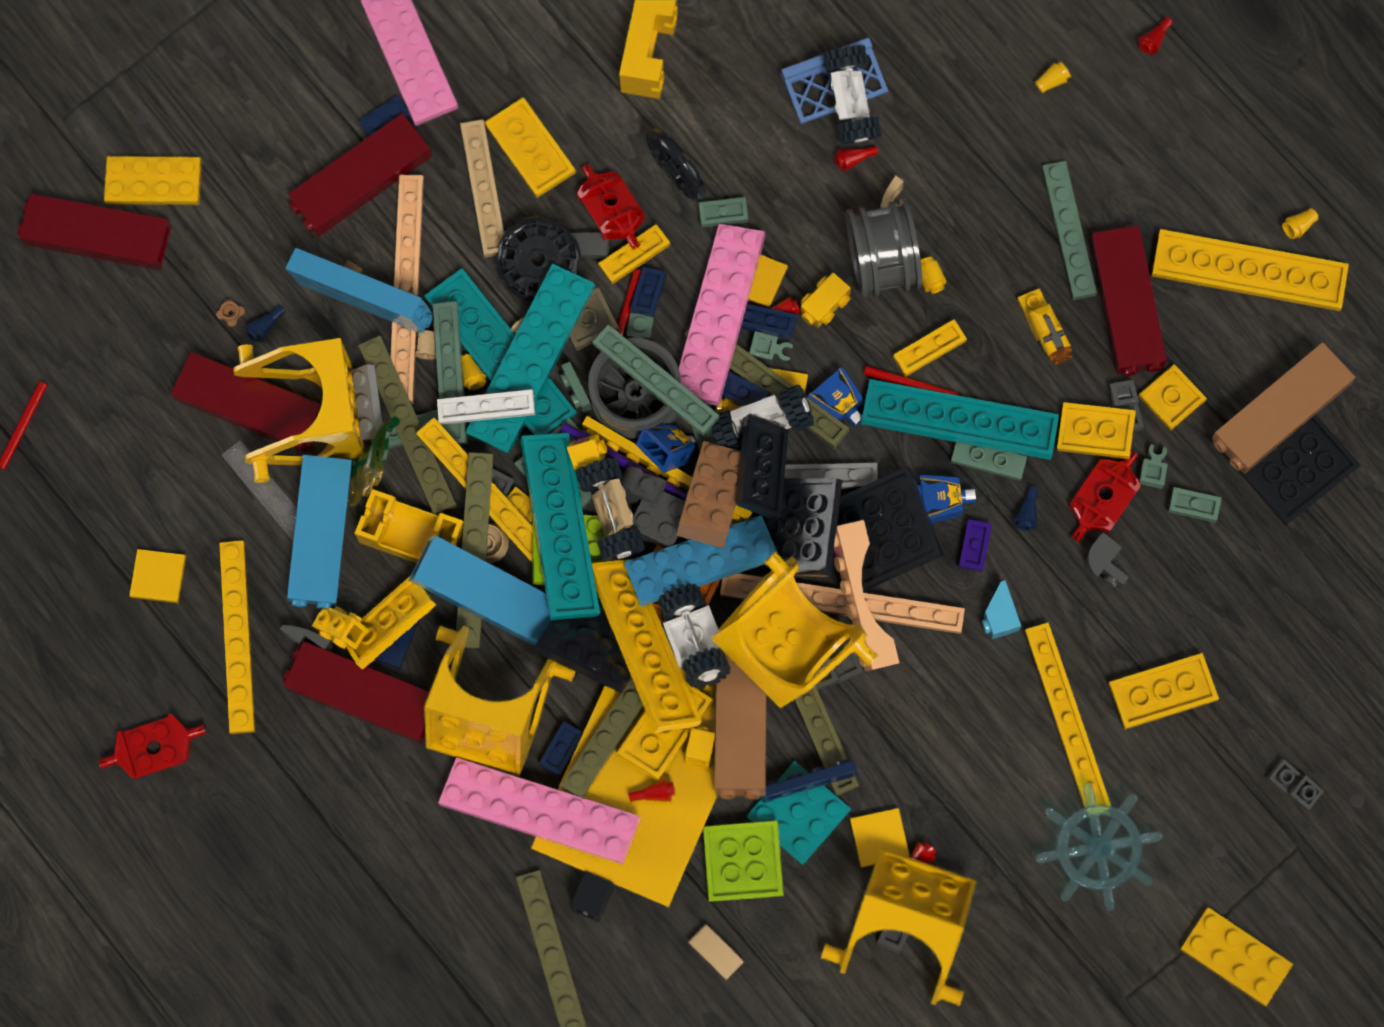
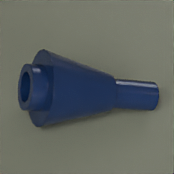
(261, 327)
(1027, 517)

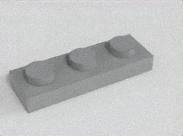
(367, 400)

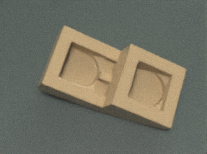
(892, 191)
(715, 951)

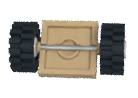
(611, 509)

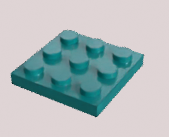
(803, 817)

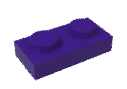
(975, 545)

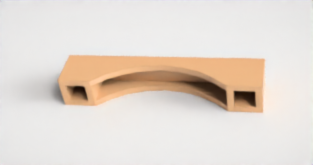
(850, 550)

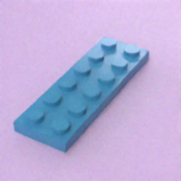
(699, 563)

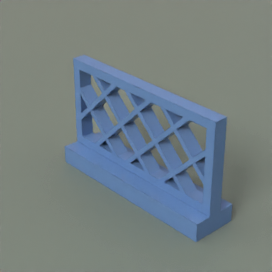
(817, 65)

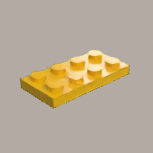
(530, 147)
(153, 180)
(391, 620)
(1163, 691)
(653, 750)
(1236, 957)

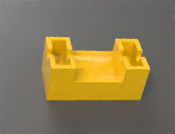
(639, 71)
(403, 528)

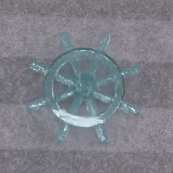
(1099, 847)

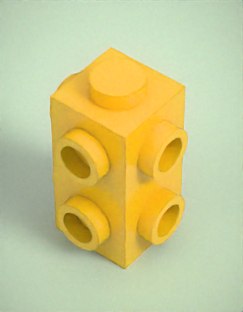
(820, 305)
(340, 627)

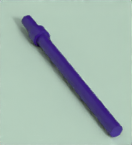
(623, 461)

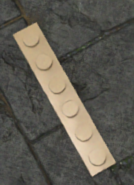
(483, 186)

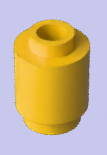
(932, 276)

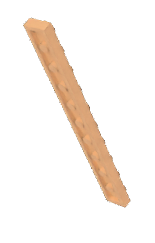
(407, 273)
(881, 607)

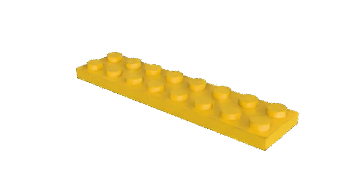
(1250, 270)
(645, 650)

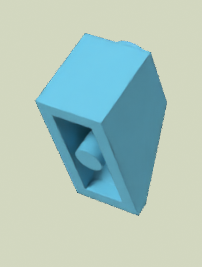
(1001, 614)

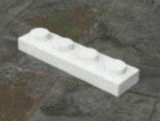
(486, 407)

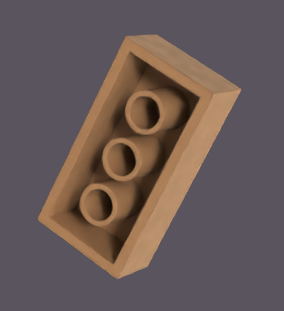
(711, 496)

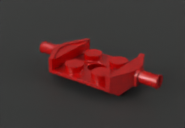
(613, 221)
(1100, 514)
(133, 753)

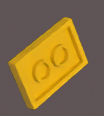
(1096, 430)

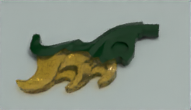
(369, 467)

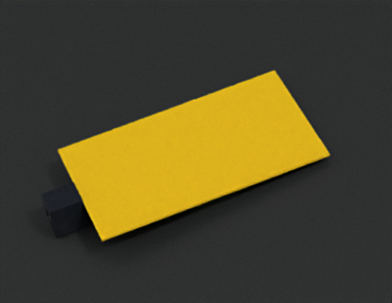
(665, 829)

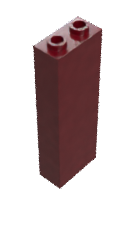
(359, 175)
(94, 232)
(1128, 301)
(244, 400)
(358, 692)

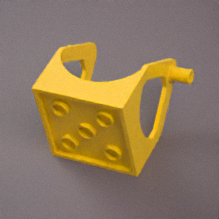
(338, 415)
(784, 637)
(481, 729)
(917, 901)

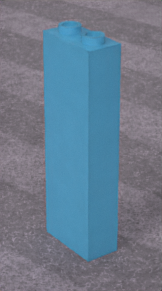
(359, 291)
(319, 531)
(482, 590)

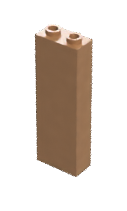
(1282, 408)
(740, 736)

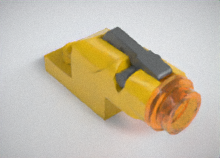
(1045, 326)

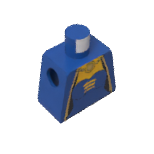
(839, 397)
(666, 446)
(944, 497)

